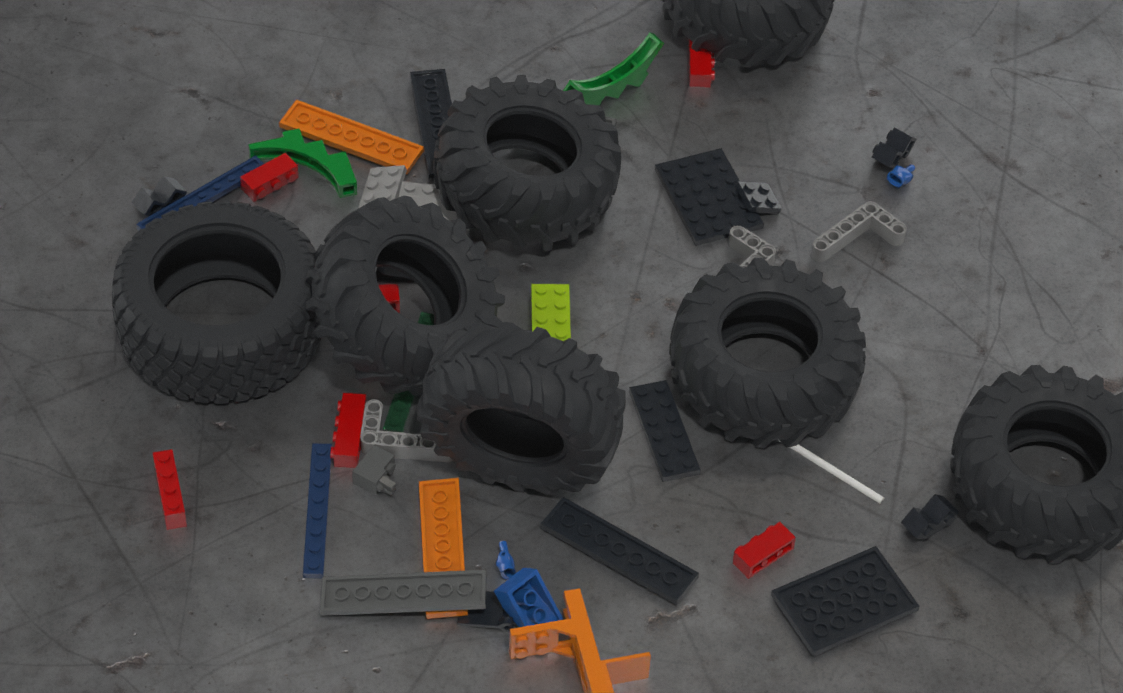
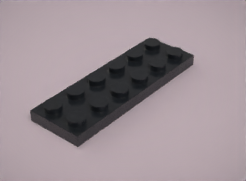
(664, 431)

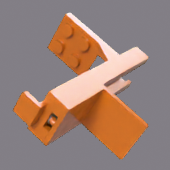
(595, 674)

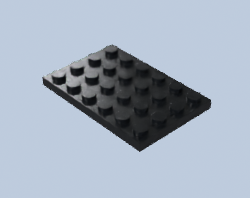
(706, 196)
(844, 600)

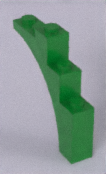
(613, 82)
(313, 155)

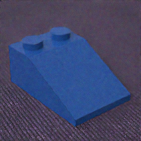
(527, 599)

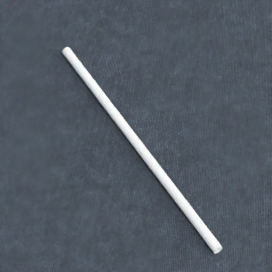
(838, 473)

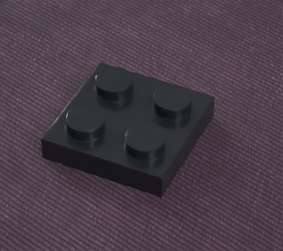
(758, 197)

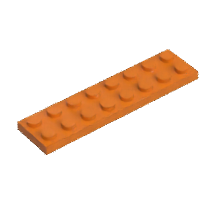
(351, 136)
(442, 531)

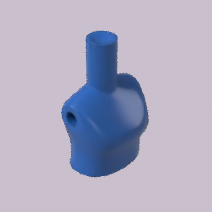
(901, 176)
(505, 562)

